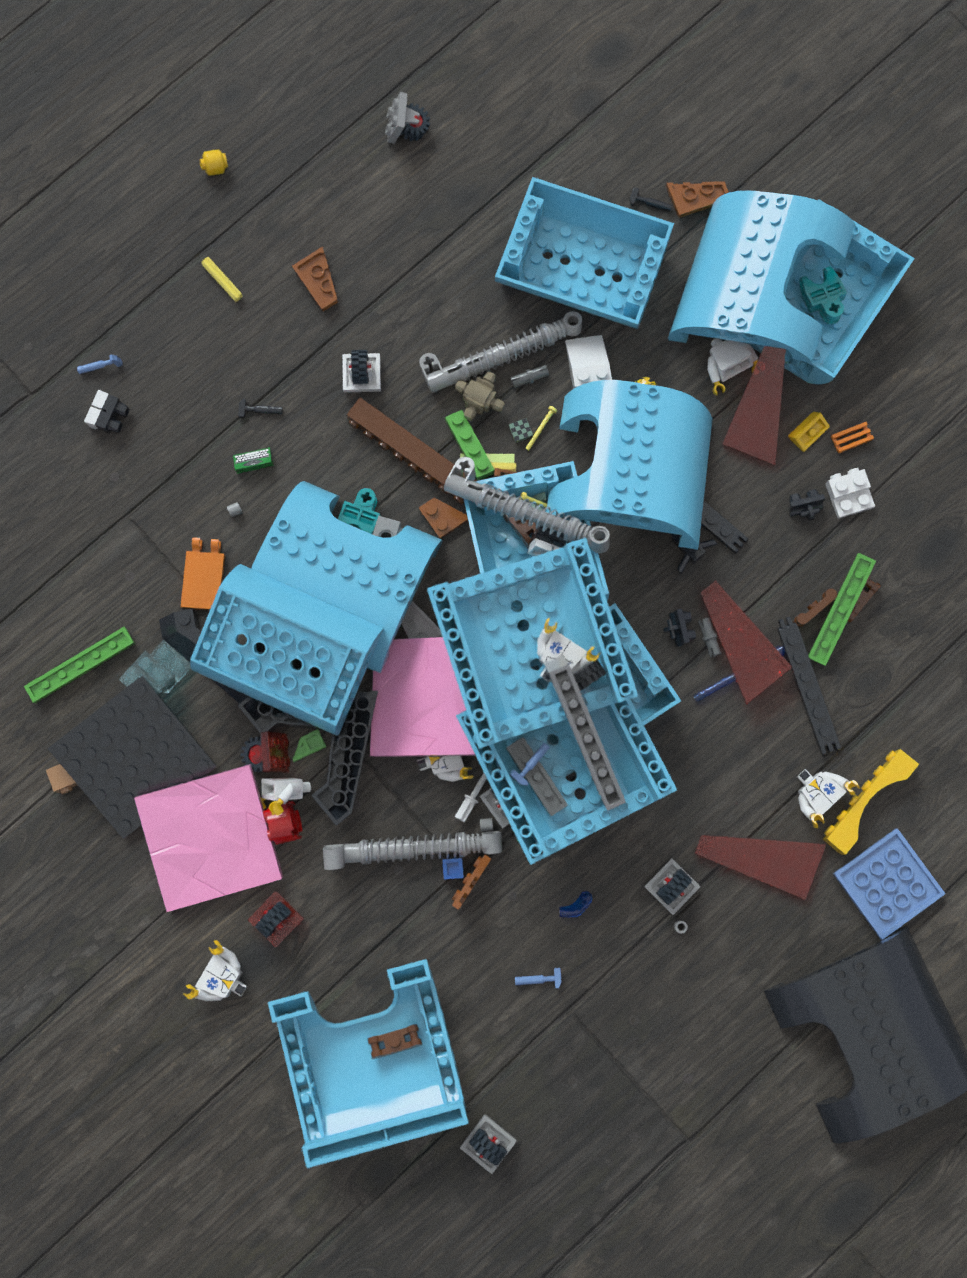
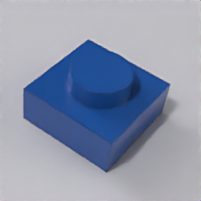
(453, 868)

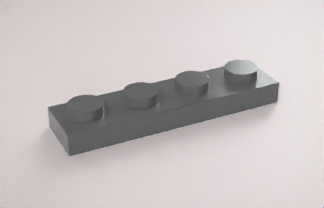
(537, 778)

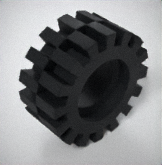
(589, 674)

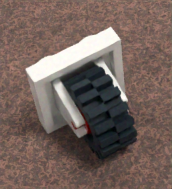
(361, 372)

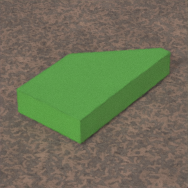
(309, 745)

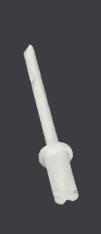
(470, 801)

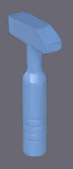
(100, 364)
(529, 765)
(540, 979)

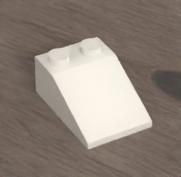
(587, 360)

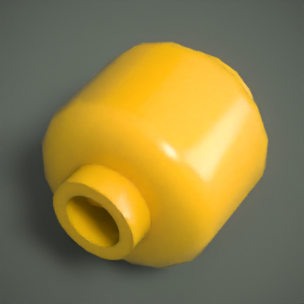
(213, 162)

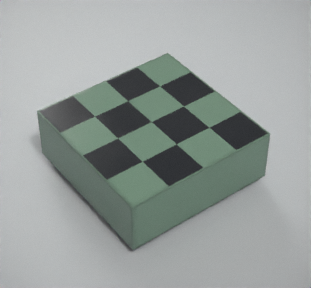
(520, 430)

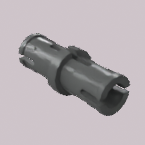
(529, 376)
(709, 637)

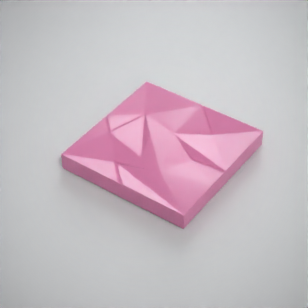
(417, 703)
(208, 838)

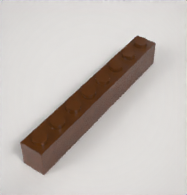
(401, 443)

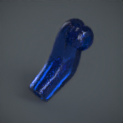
(578, 906)

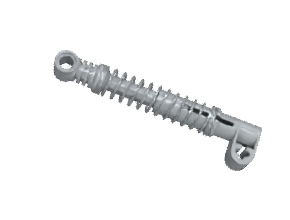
(497, 355)
(520, 509)
(365, 852)

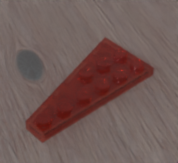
(757, 416)
(749, 652)
(776, 863)

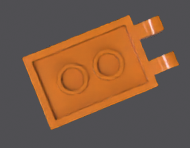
(202, 575)

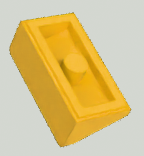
(809, 431)

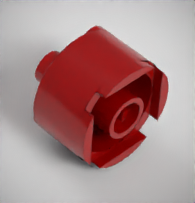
(285, 826)

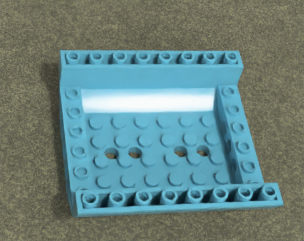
(495, 657)
(630, 754)

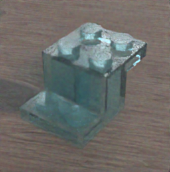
(161, 668)

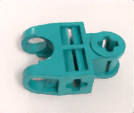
(824, 296)
(360, 513)

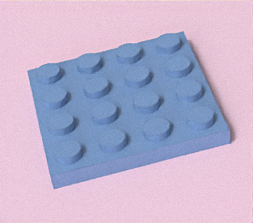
(889, 884)

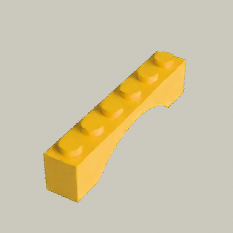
(845, 831)

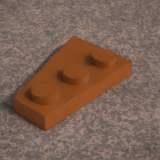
(694, 197)
(317, 279)
(470, 881)

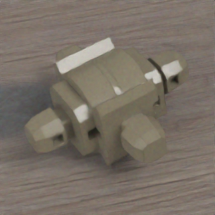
(479, 396)

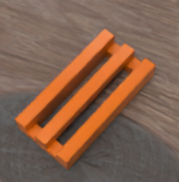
(866, 431)

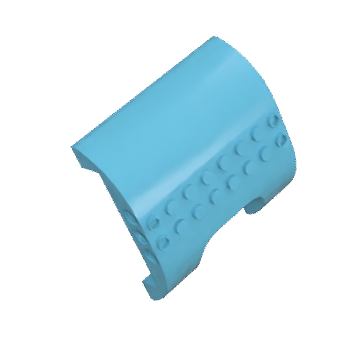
(746, 265)
(645, 461)
(345, 564)
(362, 1102)

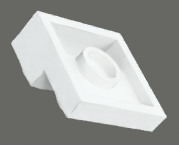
(850, 493)

